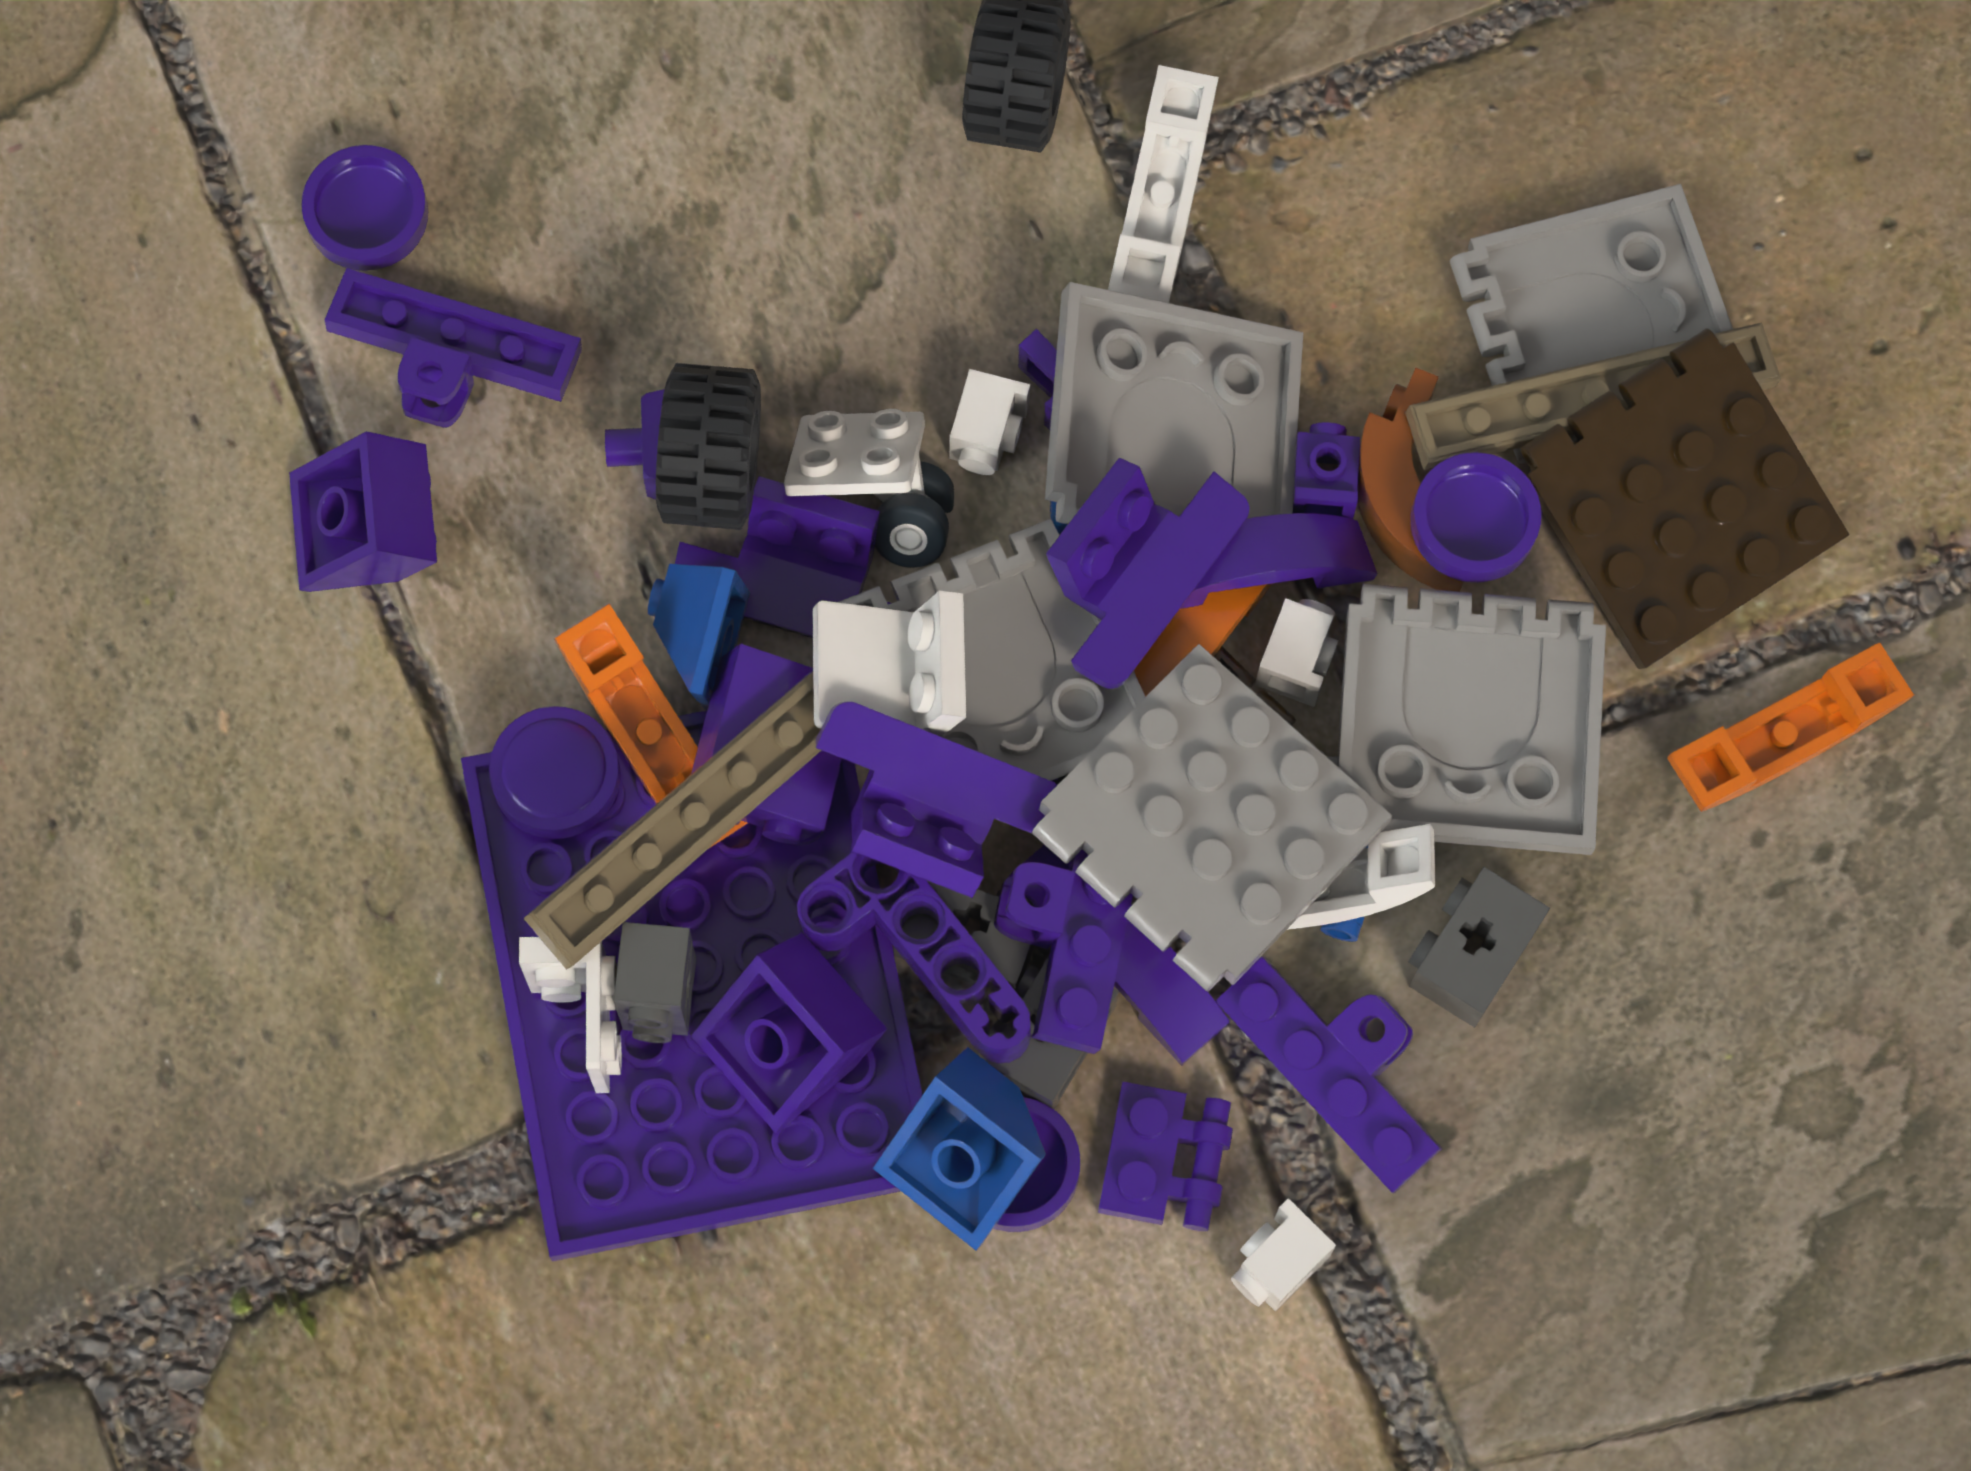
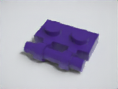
(1144, 1153)

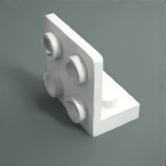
(892, 661)
(592, 975)

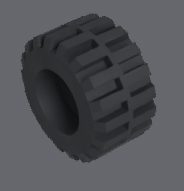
(1016, 72)
(708, 446)

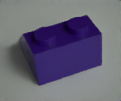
(363, 514)
(788, 1030)

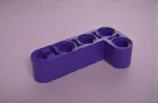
(926, 957)

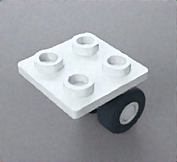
(880, 458)

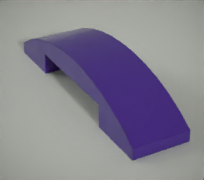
(1289, 549)
(1164, 995)

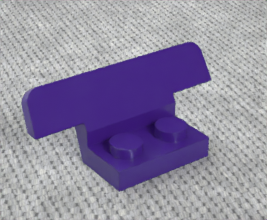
(796, 555)
(1138, 563)
(927, 796)

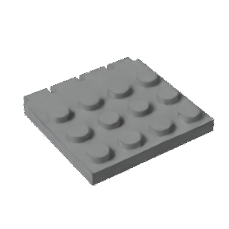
(1589, 286)
(1173, 396)
(1019, 649)
(1476, 716)
(1209, 820)

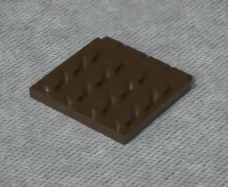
(1680, 497)

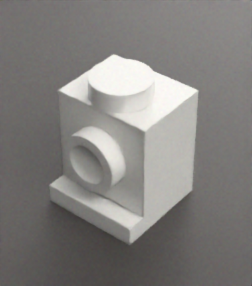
(987, 421)
(1298, 650)
(1282, 1257)

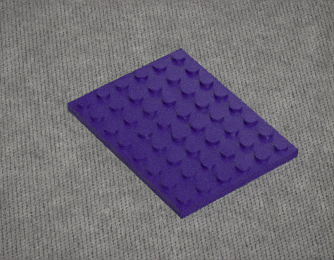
(673, 1136)

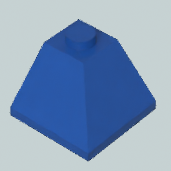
(698, 620)
(965, 1148)

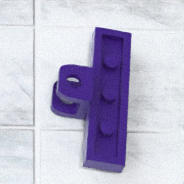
(449, 344)
(1084, 951)
(1336, 1067)

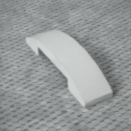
(1164, 184)
(1384, 875)

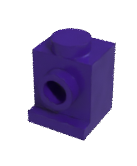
(1324, 490)

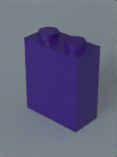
(743, 689)

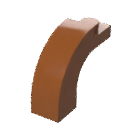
(1390, 482)

